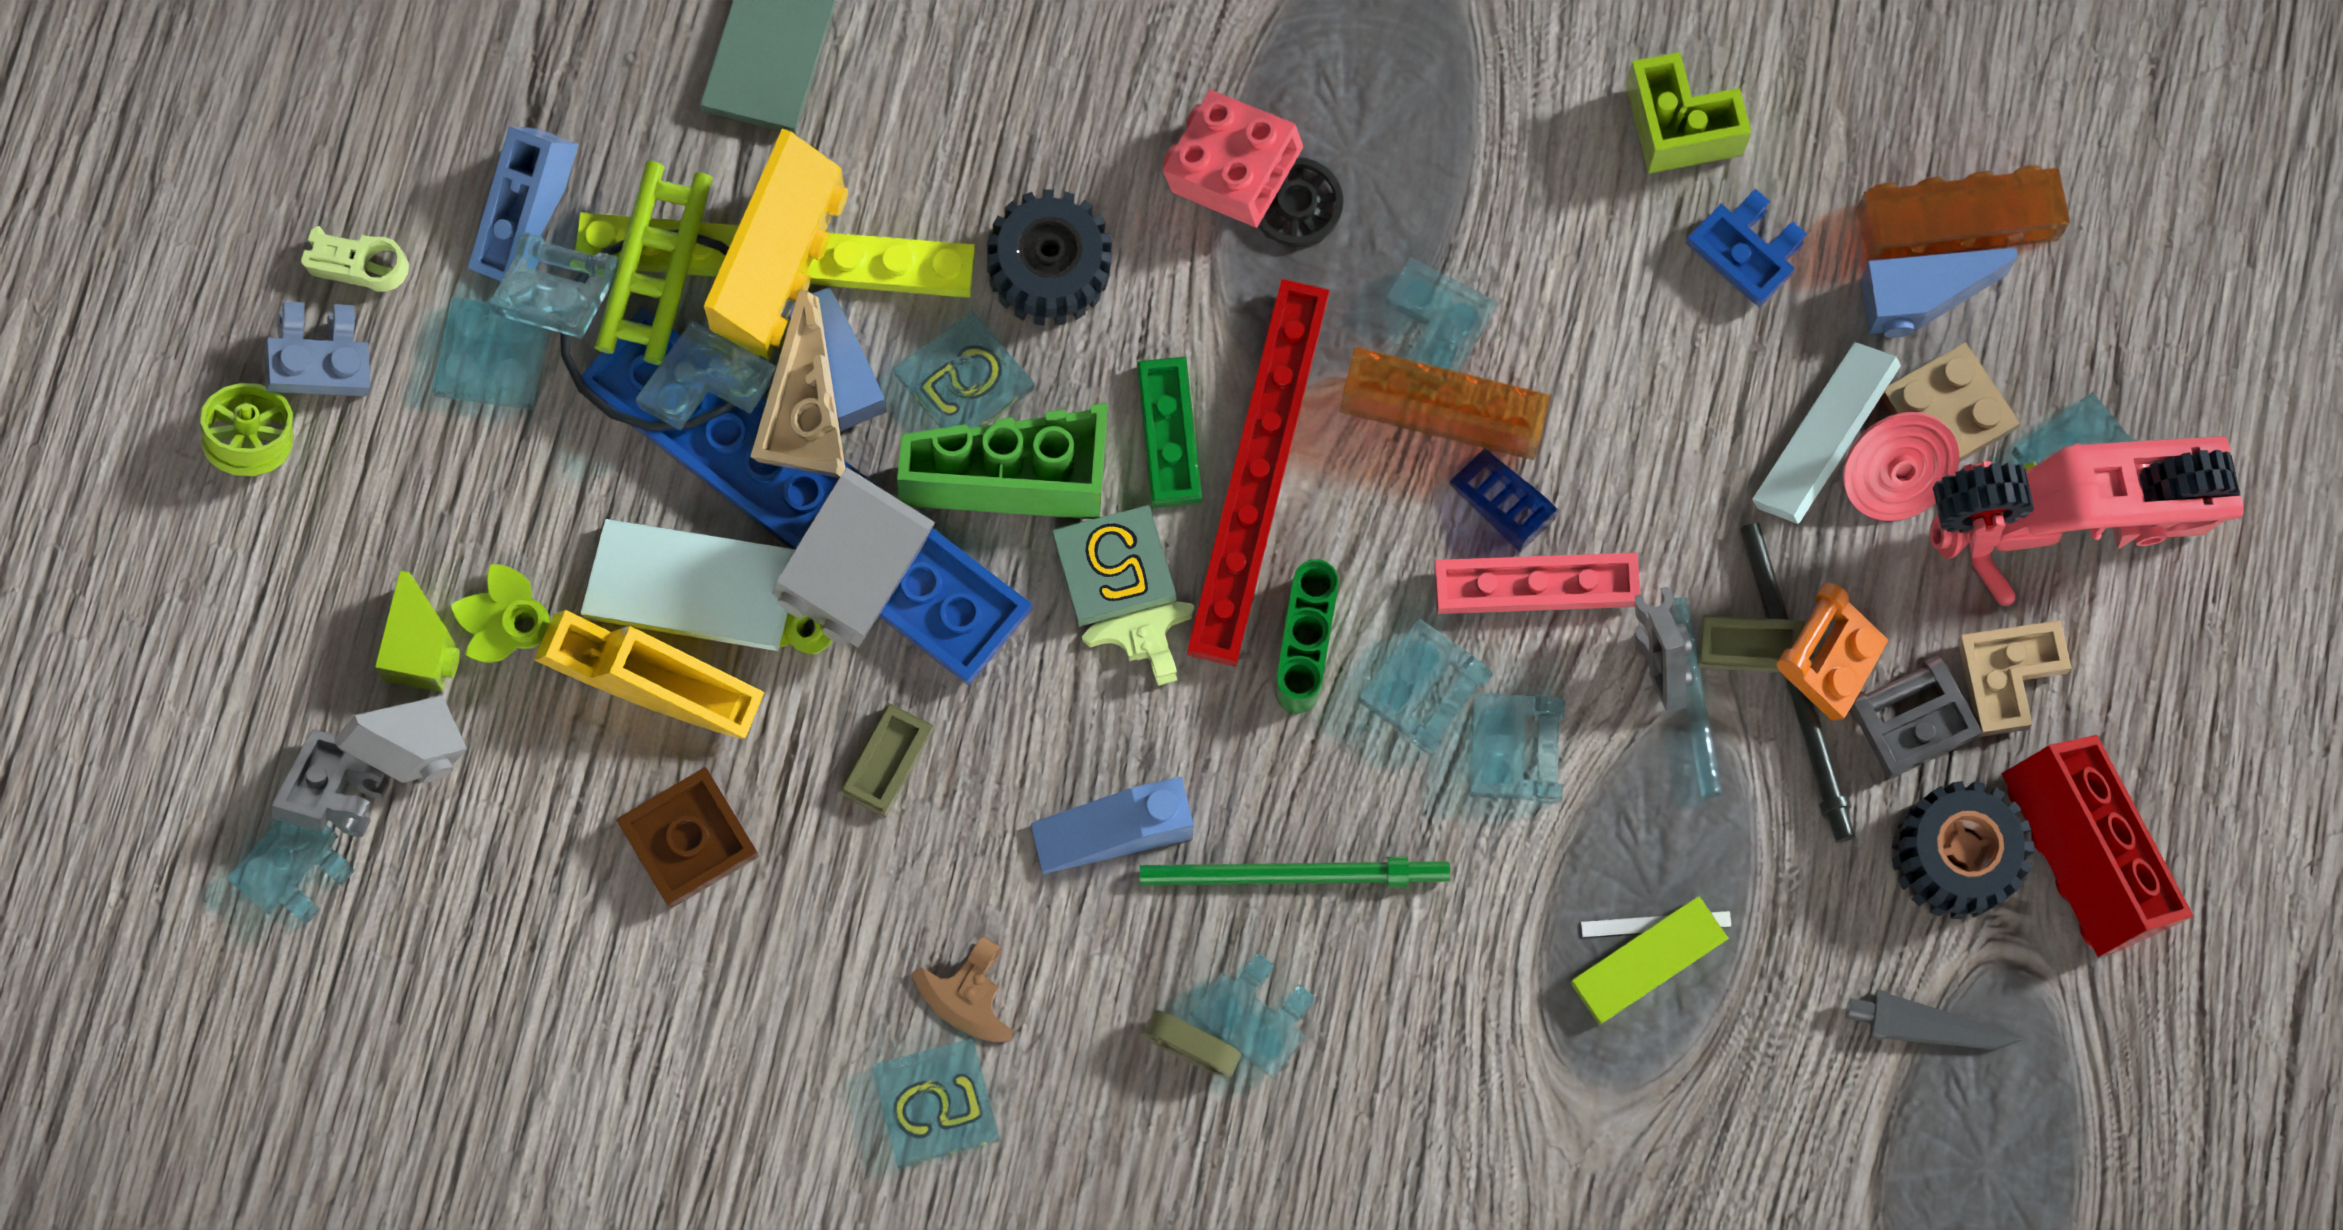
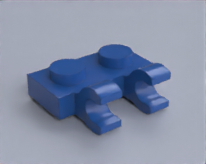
(1741, 254)

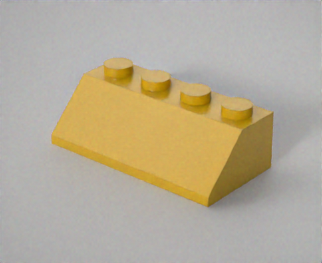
(776, 246)

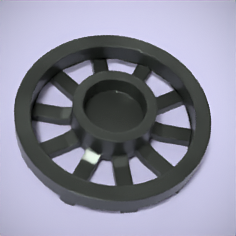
(1298, 204)

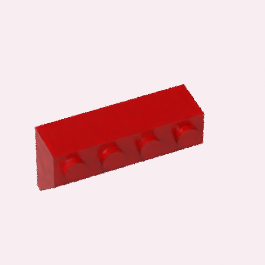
(2096, 845)

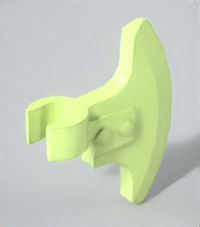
(1144, 636)

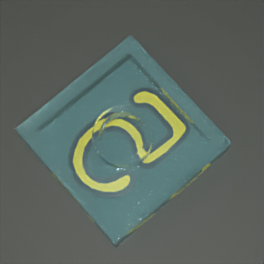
(964, 376)
(935, 1103)

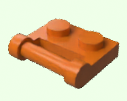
(1843, 659)

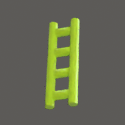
(668, 289)

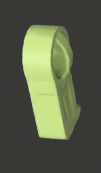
(349, 260)

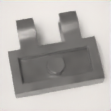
(1664, 649)
(316, 785)

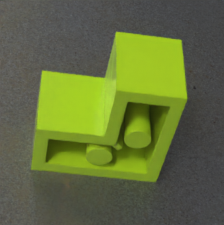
(1683, 128)

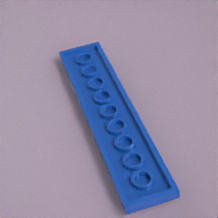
(944, 600)

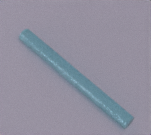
(1698, 713)

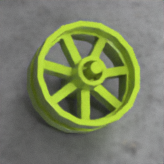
(239, 409)

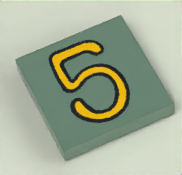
(1114, 565)

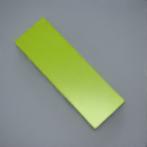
(1649, 960)

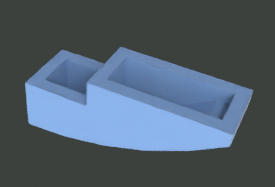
(853, 381)

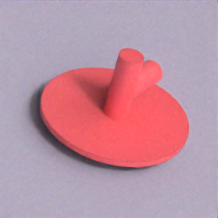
(1896, 465)

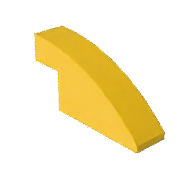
(649, 674)

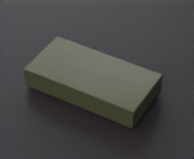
(1745, 642)
(886, 760)

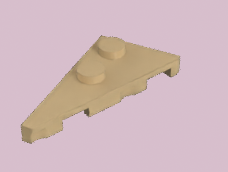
(800, 412)

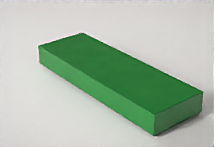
(1169, 432)

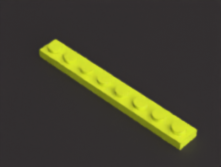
(846, 263)

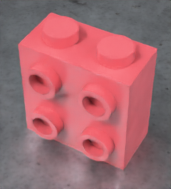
(1232, 157)

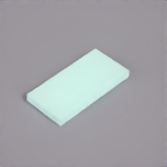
(687, 584)

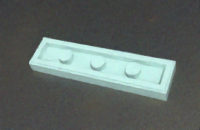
(1826, 432)

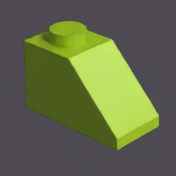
(415, 641)

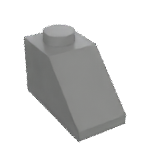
(406, 740)

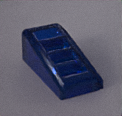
(1518, 535)

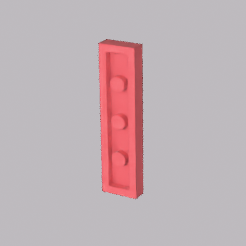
(1536, 583)

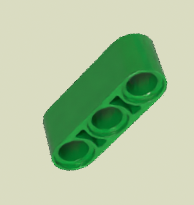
(1311, 613)

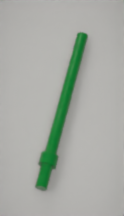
(1395, 872)

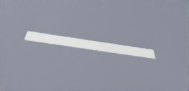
(1636, 925)

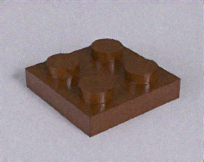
(687, 838)

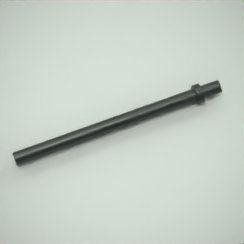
(1834, 803)

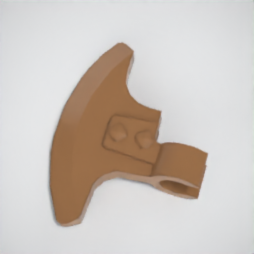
(968, 996)

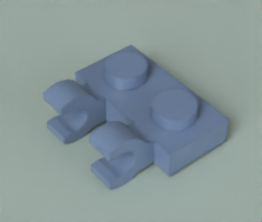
(317, 366)

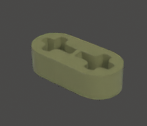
(1191, 1044)

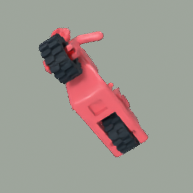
(2133, 487)

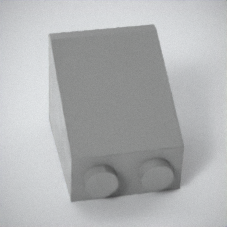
(851, 559)

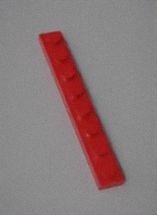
(1258, 473)

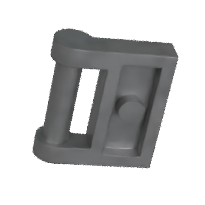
(1922, 731)

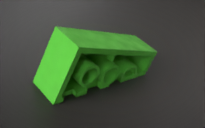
(1009, 467)

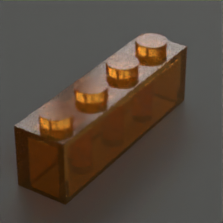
(1963, 214)
(1444, 403)

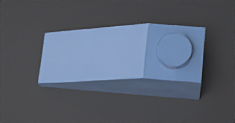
(522, 195)
(1915, 290)
(1115, 826)

